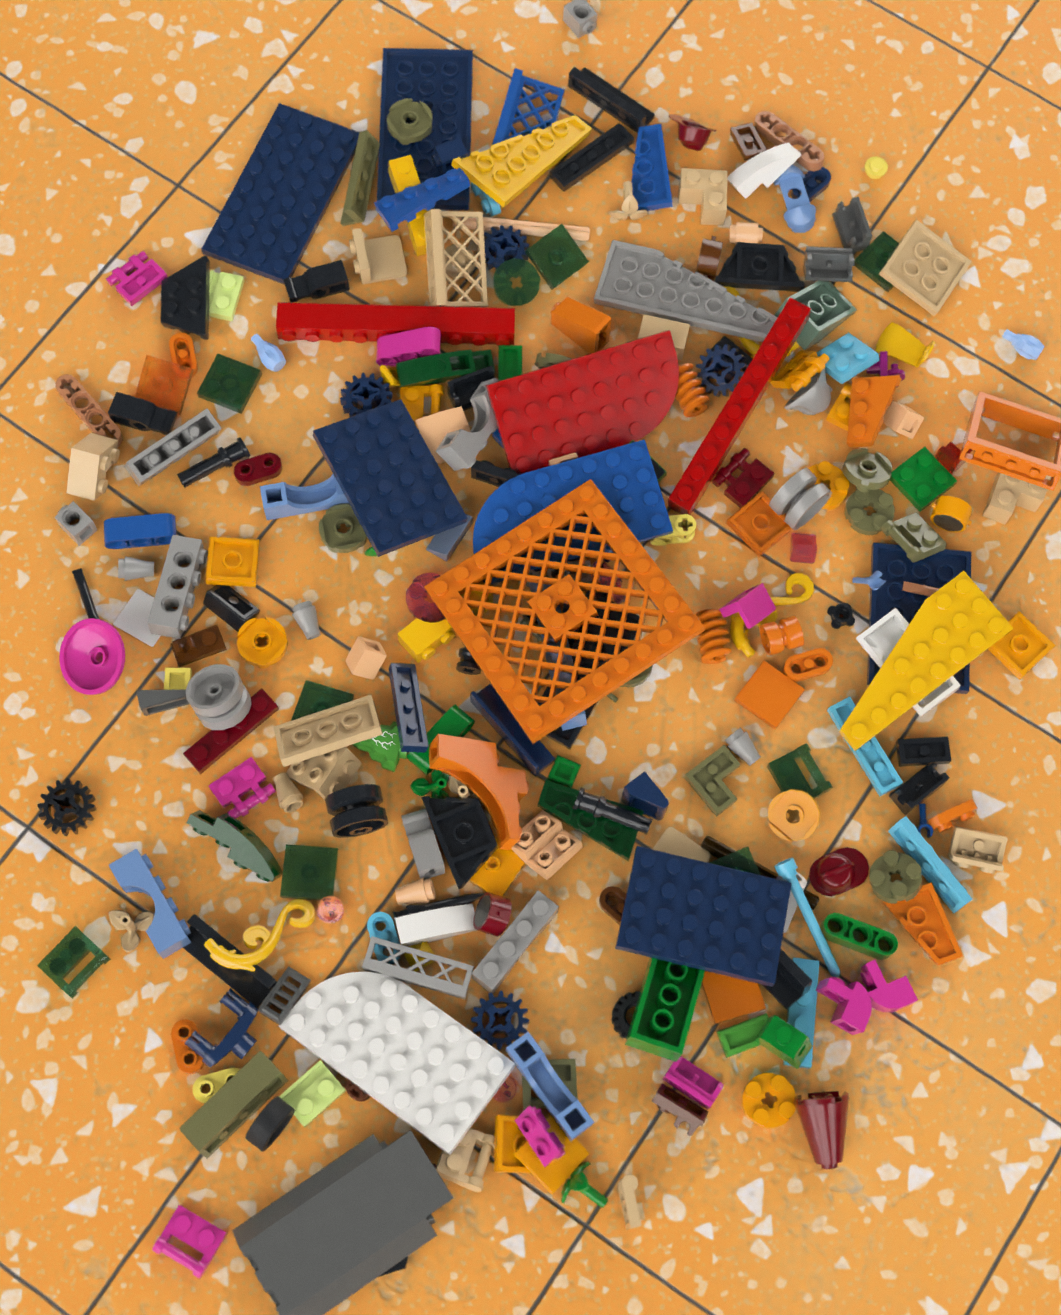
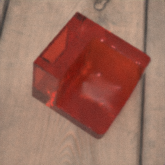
(949, 457)

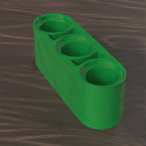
(452, 723)
(871, 936)

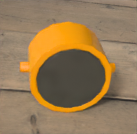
(951, 514)

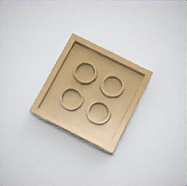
(925, 267)

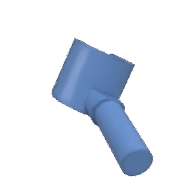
(873, 581)

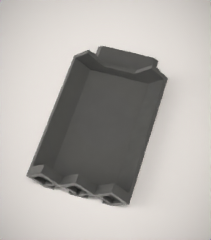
(344, 1225)

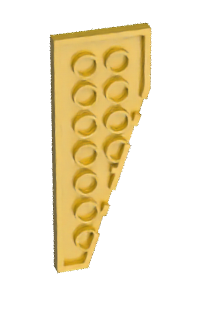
(939, 642)

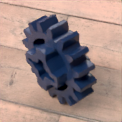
(502, 246)
(719, 360)
(355, 392)
(491, 1011)

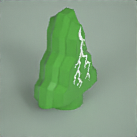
(384, 747)

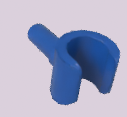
(923, 822)

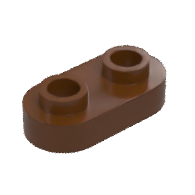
(614, 911)

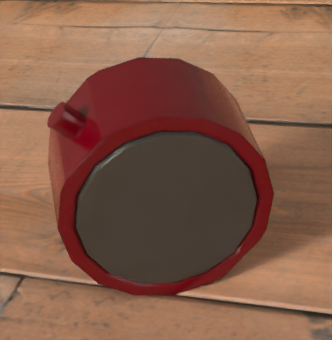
(492, 914)

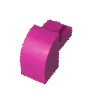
(886, 996)
(853, 1004)

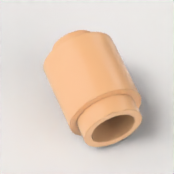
(745, 233)

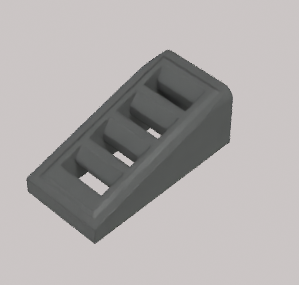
(160, 700)
(276, 990)

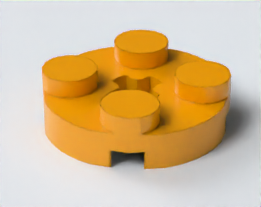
(835, 479)
(262, 656)
(779, 815)
(761, 1114)

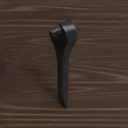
(85, 594)
(454, 901)

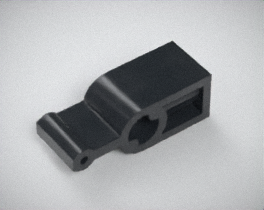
(318, 282)
(141, 414)

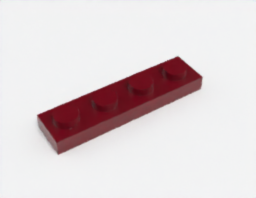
(219, 742)

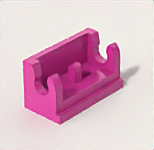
(693, 1082)

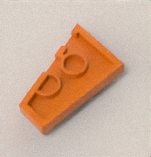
(868, 406)
(927, 925)

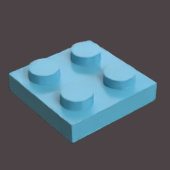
(848, 358)

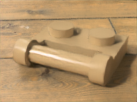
(453, 1166)
(632, 1211)

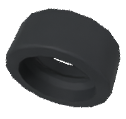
(270, 1123)

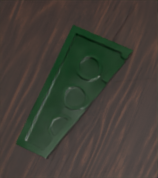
(559, 802)

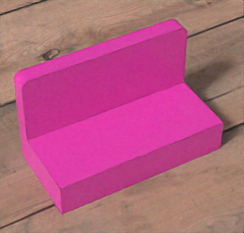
(751, 604)

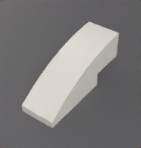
(763, 168)
(435, 924)

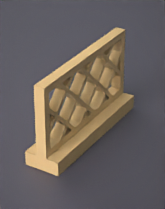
(436, 258)

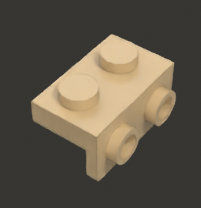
(977, 849)

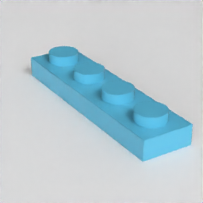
(870, 755)
(932, 867)
(803, 1012)

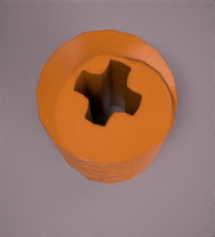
(689, 394)
(711, 639)

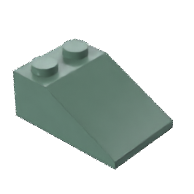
(827, 312)

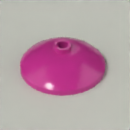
(83, 652)

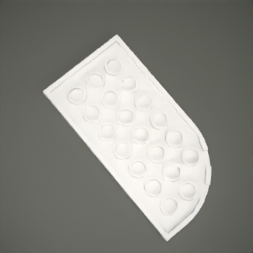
(400, 1052)

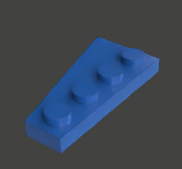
(650, 170)
(411, 200)

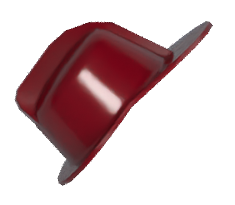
(691, 133)
(839, 871)

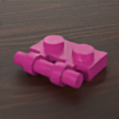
(139, 283)
(237, 783)

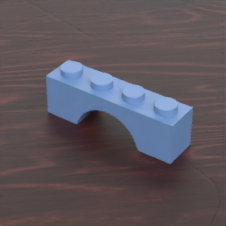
(286, 500)
(166, 930)
(548, 1086)

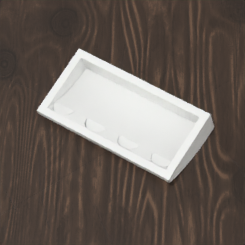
(881, 640)

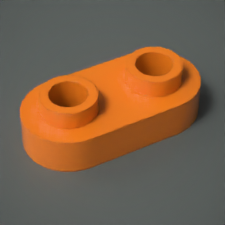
(186, 356)
(806, 664)
(962, 811)
(182, 1051)

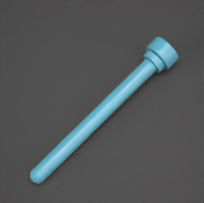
(787, 870)

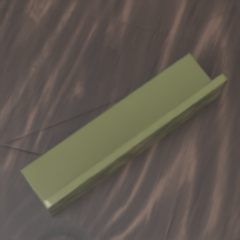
(360, 179)
(233, 1104)

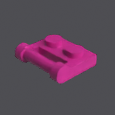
(196, 1233)

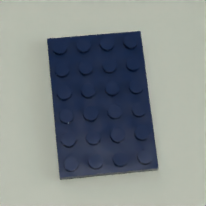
(389, 477)
(897, 568)
(704, 916)

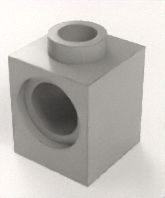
(580, 17)
(82, 530)

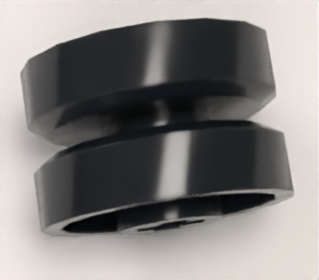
(356, 811)

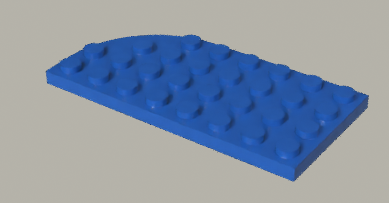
(622, 476)

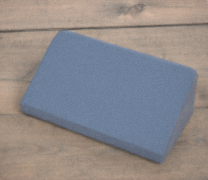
(446, 542)

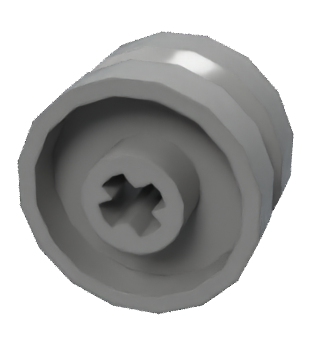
(800, 498)
(218, 697)

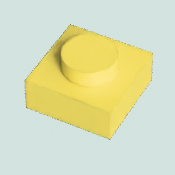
(177, 678)

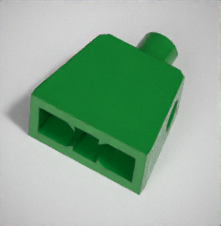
(784, 1041)

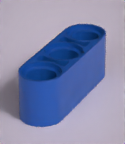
(139, 531)

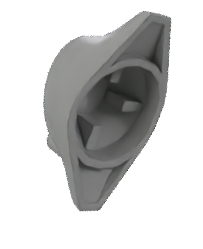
(813, 397)

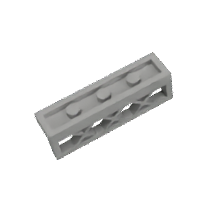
(417, 978)

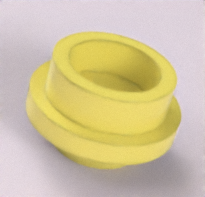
(876, 167)

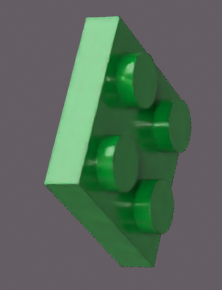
(922, 479)

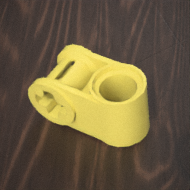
(678, 532)

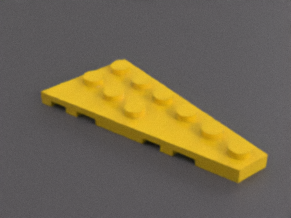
(521, 160)

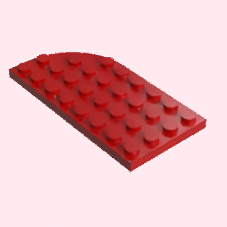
(586, 402)

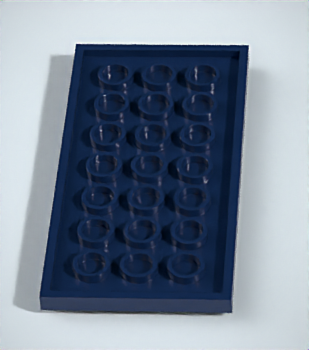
(445, 85)
(282, 194)

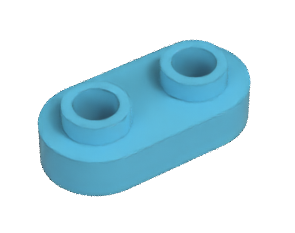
(487, 203)
(387, 934)

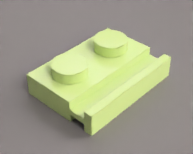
(224, 294)
(313, 1093)

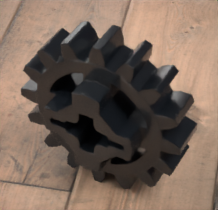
(62, 817)

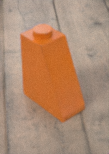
(582, 324)

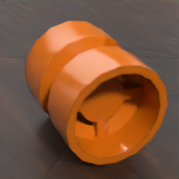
(785, 634)

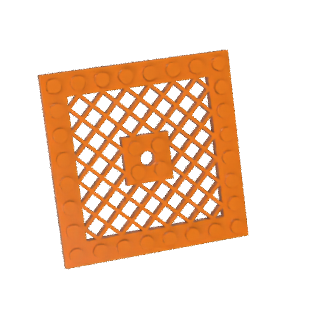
(599, 681)

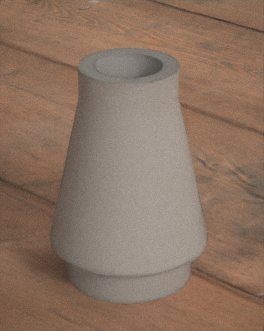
(134, 568)
(306, 617)
(742, 745)

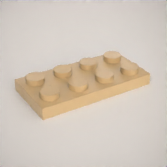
(327, 730)

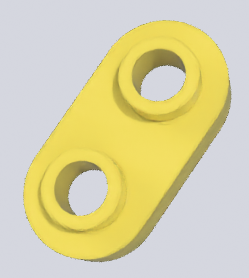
(216, 1081)

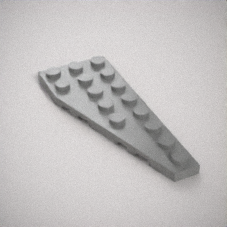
(653, 285)

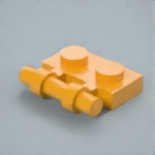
(800, 370)

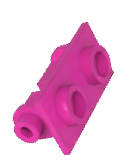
(535, 1128)

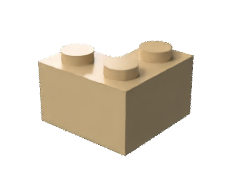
(706, 189)
(89, 464)
(1012, 492)

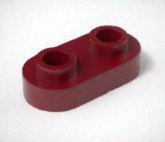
(258, 470)

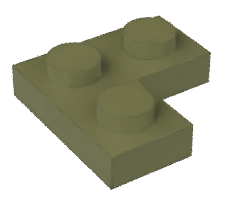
(708, 777)

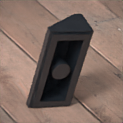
(230, 606)

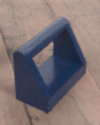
(645, 796)

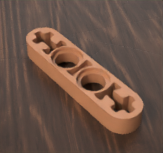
(793, 137)
(90, 410)

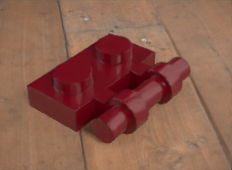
(748, 483)

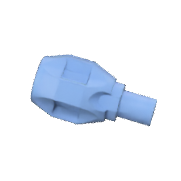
(1024, 344)
(269, 354)

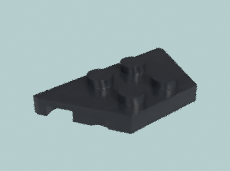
(760, 268)
(187, 299)
(462, 834)

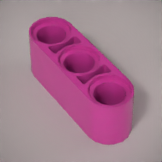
(408, 345)

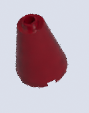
(824, 1125)

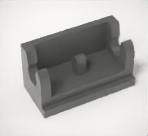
(852, 225)
(828, 264)

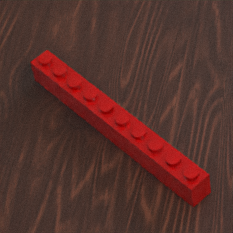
(369, 322)
(739, 407)

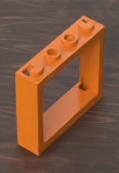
(1005, 459)

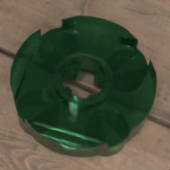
(529, 280)

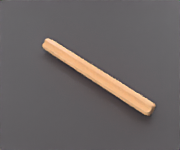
(527, 227)

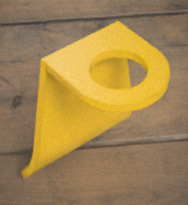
(903, 345)

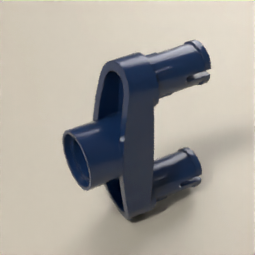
(237, 1038)

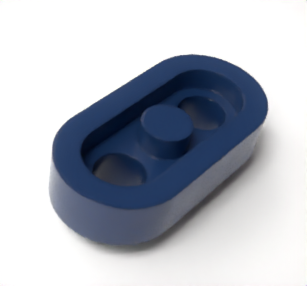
(812, 187)

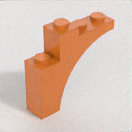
(477, 767)

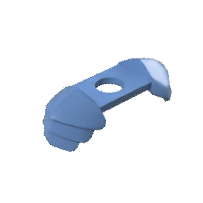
(800, 213)

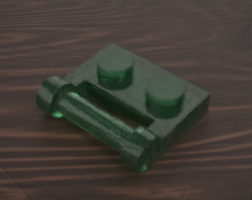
(789, 776)
(67, 956)

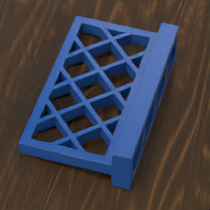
(513, 99)

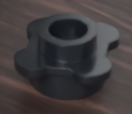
(846, 611)

